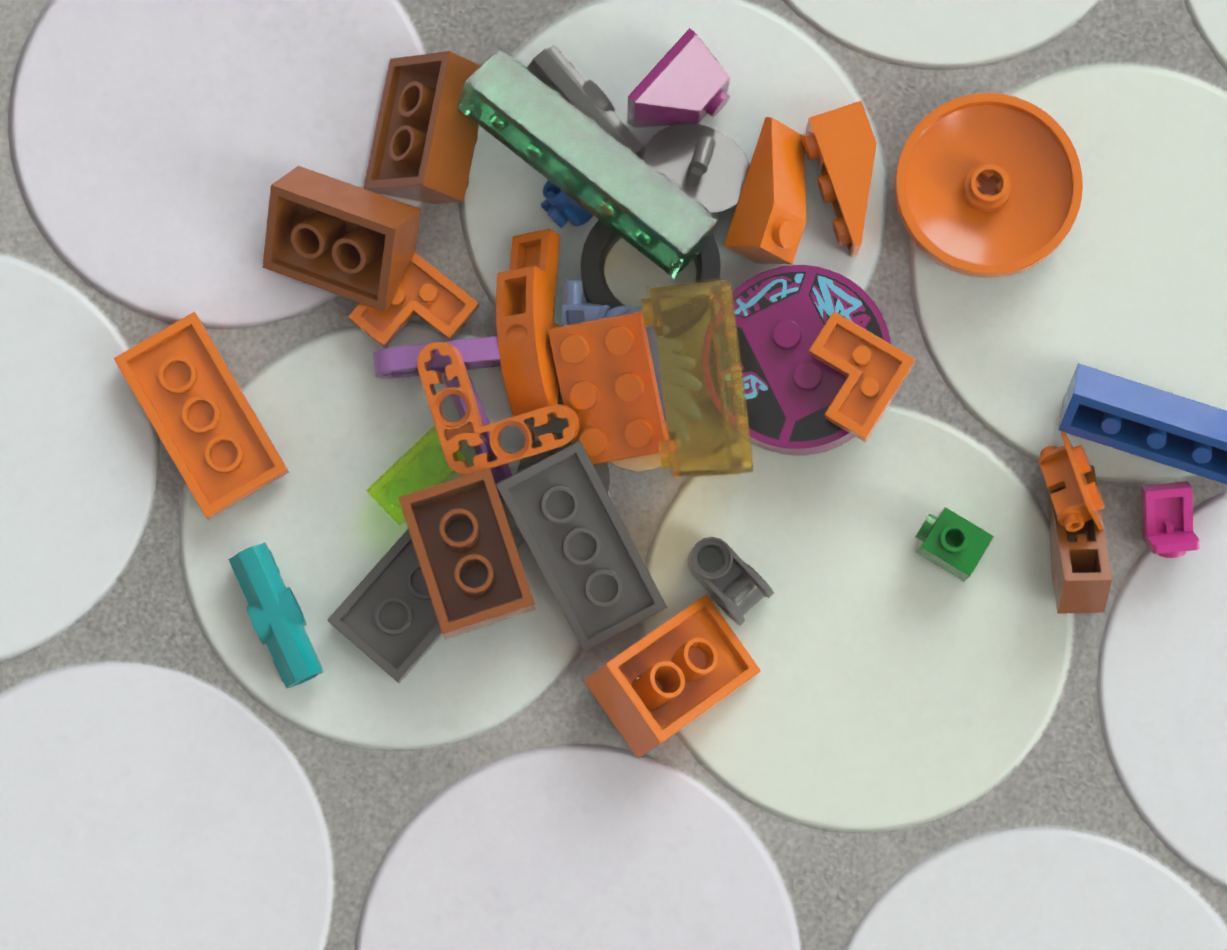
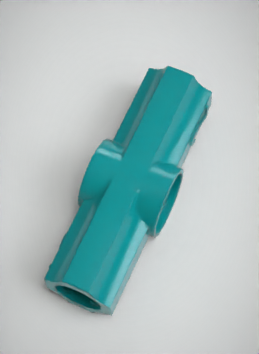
(276, 615)

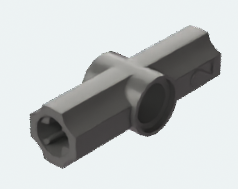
(584, 95)

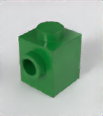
(952, 543)

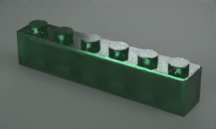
(587, 163)

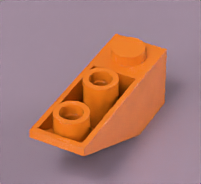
(845, 156)

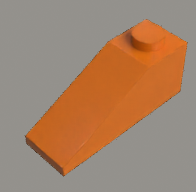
(772, 199)

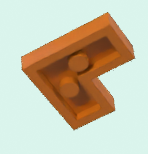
(422, 293)
(872, 369)

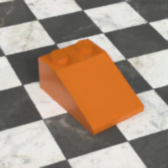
(672, 676)

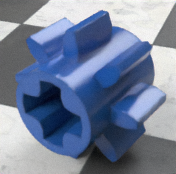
(562, 207)

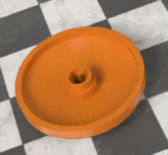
(988, 185)

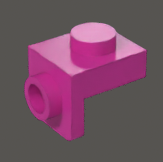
(1168, 519)

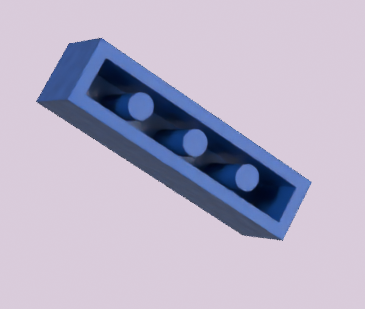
(1146, 422)

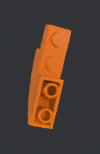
(523, 319)

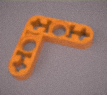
(471, 425)

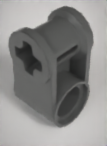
(729, 580)

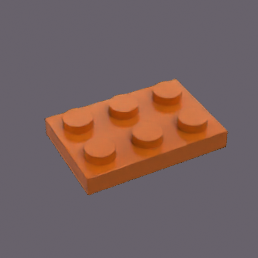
(610, 385)

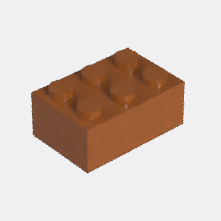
(467, 553)

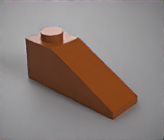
(1079, 563)

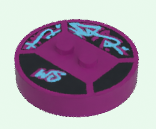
(783, 385)

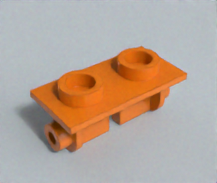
(1079, 499)

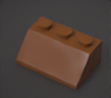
(420, 136)
(339, 237)

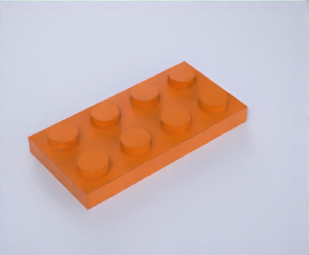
(201, 415)

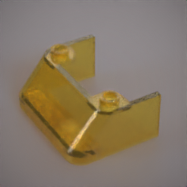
(700, 378)

